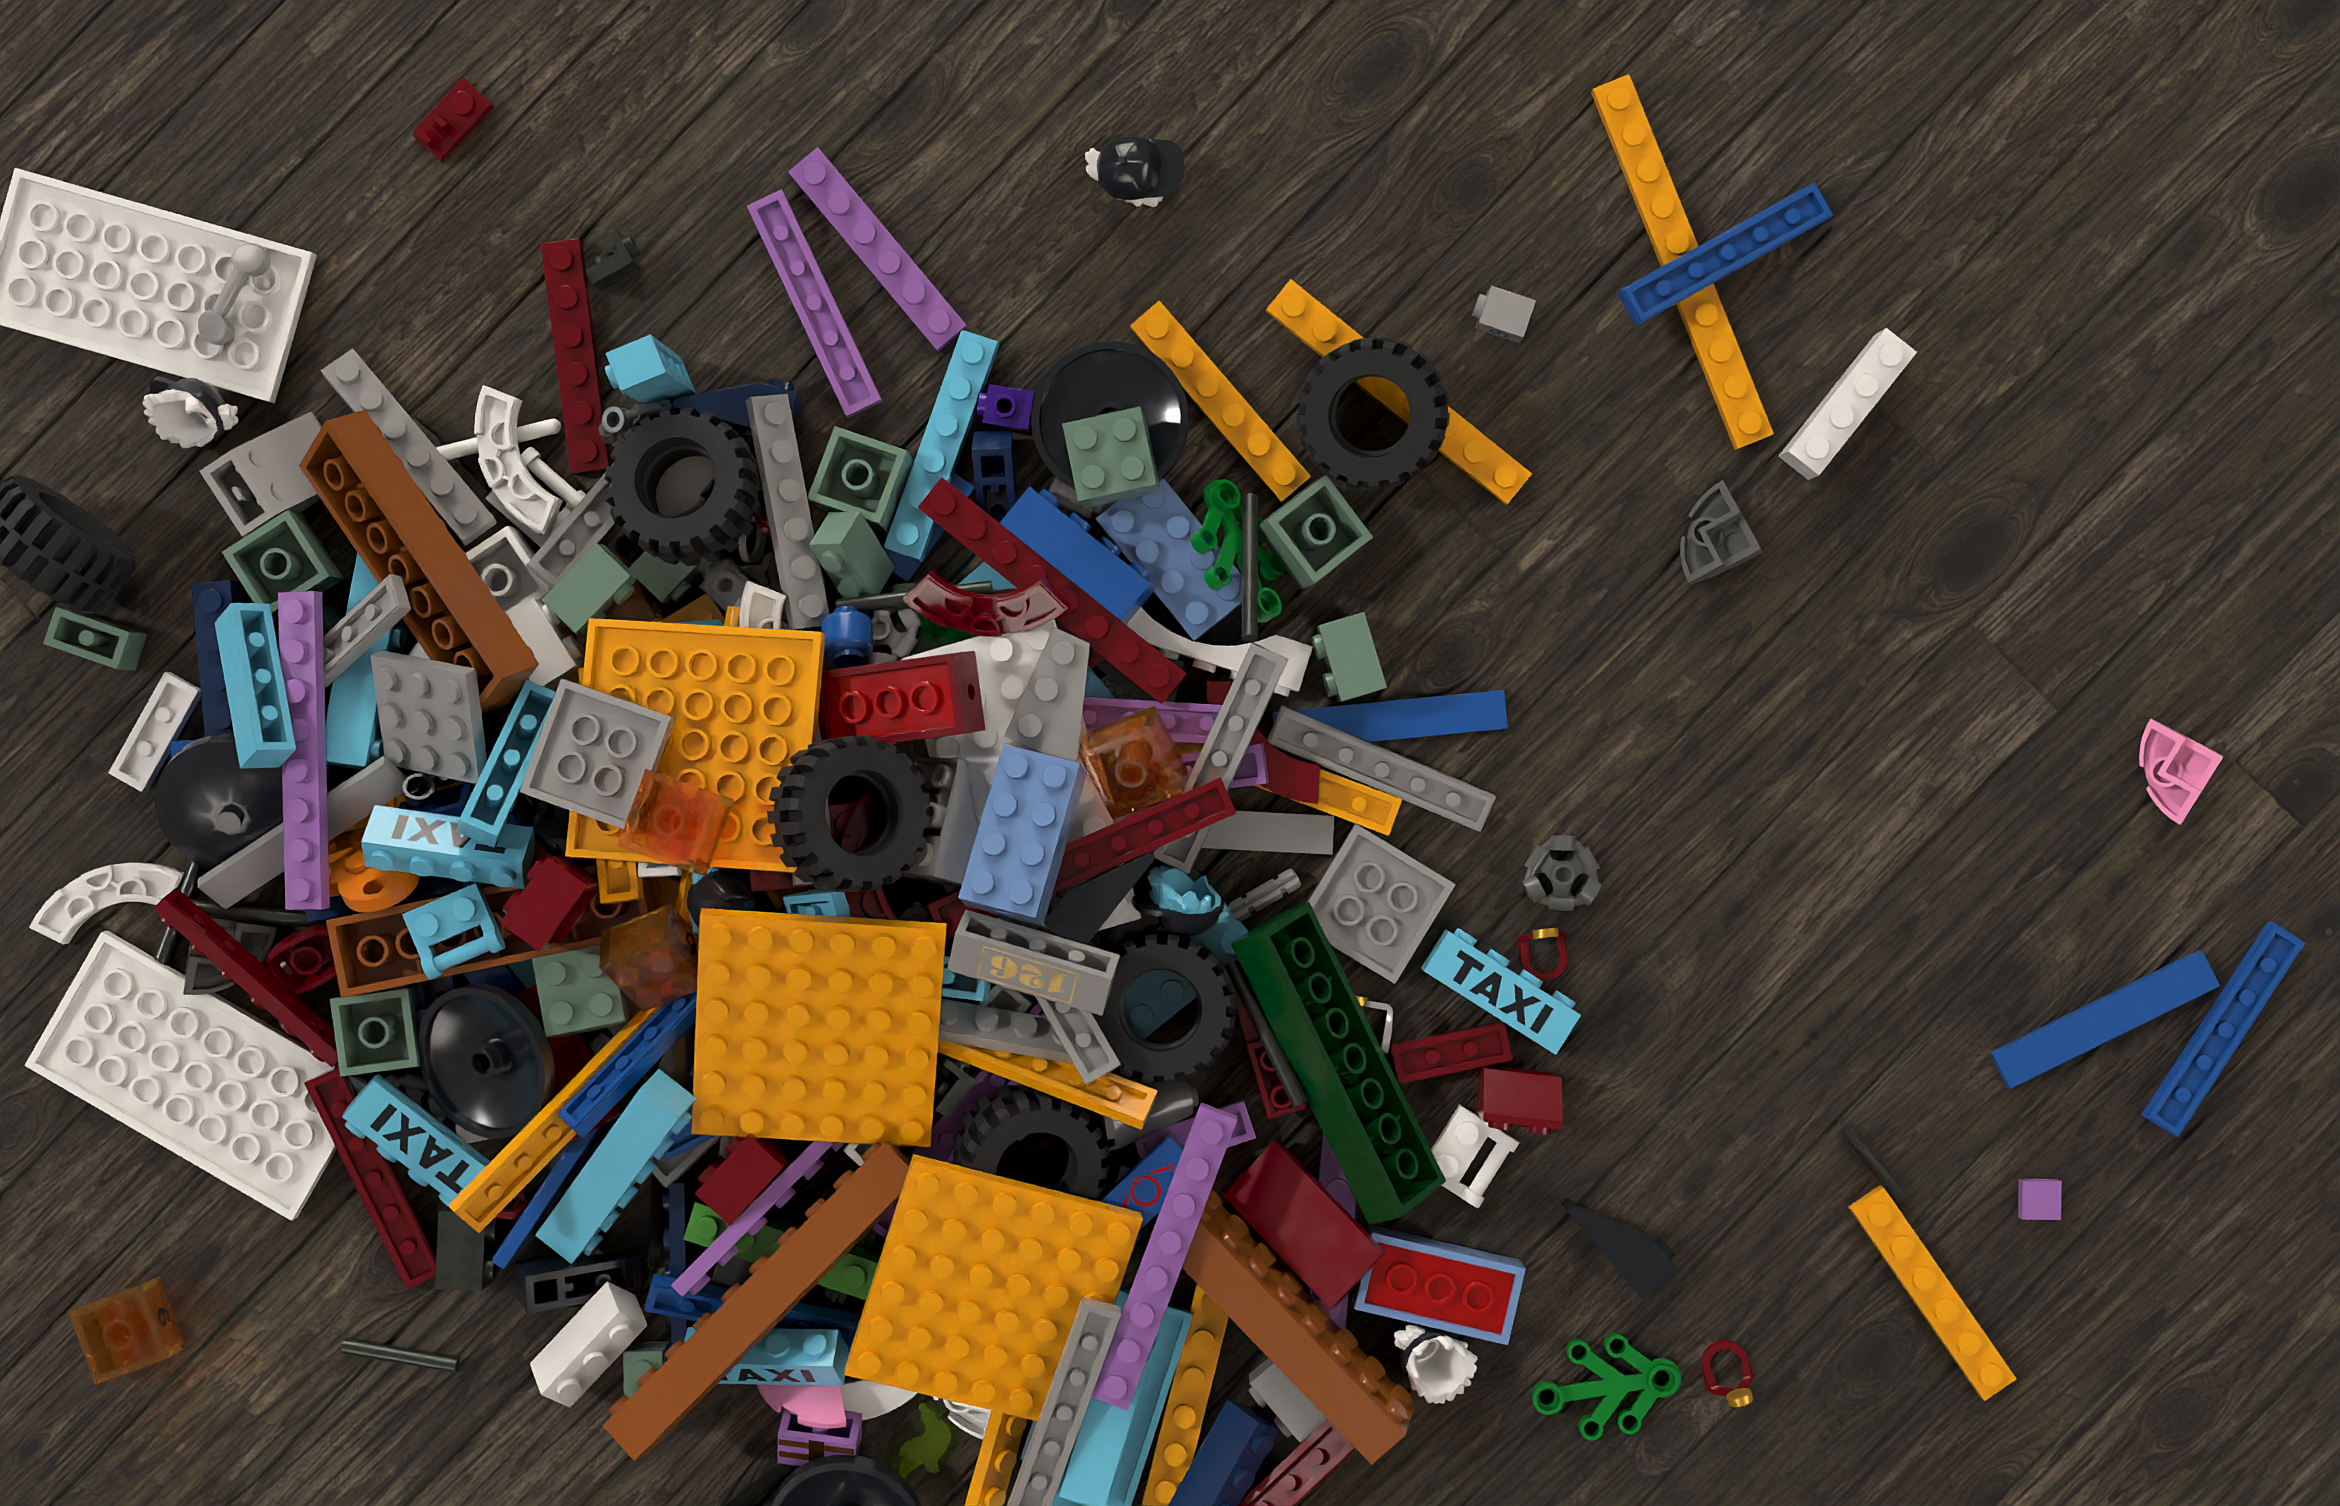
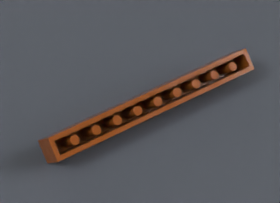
(760, 1302)

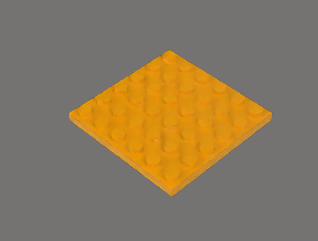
(739, 711)
(817, 1027)
(985, 1286)

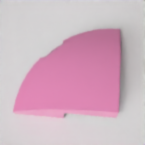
(2175, 768)
(814, 1404)

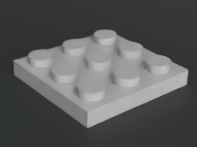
(430, 715)
(595, 753)
(1377, 902)

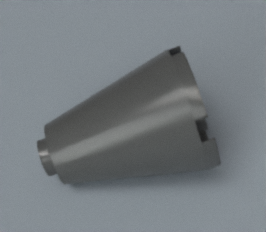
(1171, 1105)

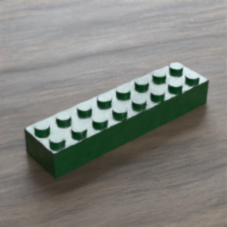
(1339, 1063)

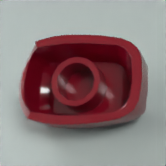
(302, 960)

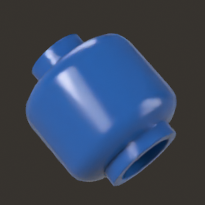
(847, 637)

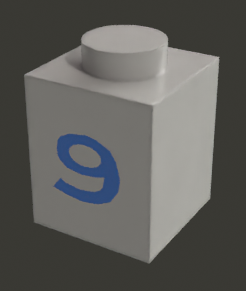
(1503, 313)

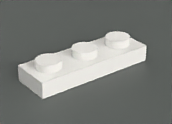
(156, 727)

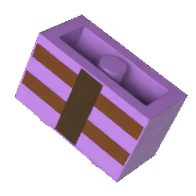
(803, 1443)

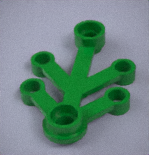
(1224, 507)
(1612, 1386)

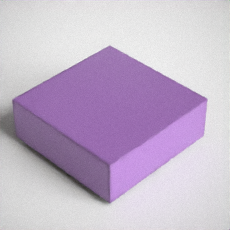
(2039, 1199)

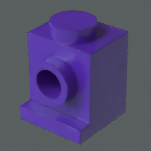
(1017, 419)

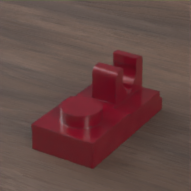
(452, 120)

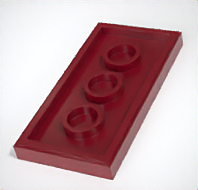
(1304, 1224)

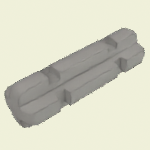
(1264, 894)

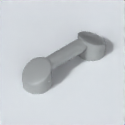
(214, 324)

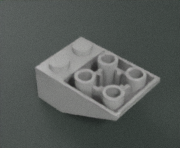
(265, 475)
(951, 825)

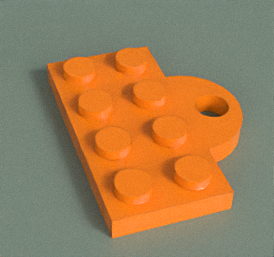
(359, 883)

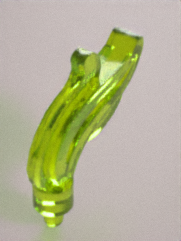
(927, 1447)

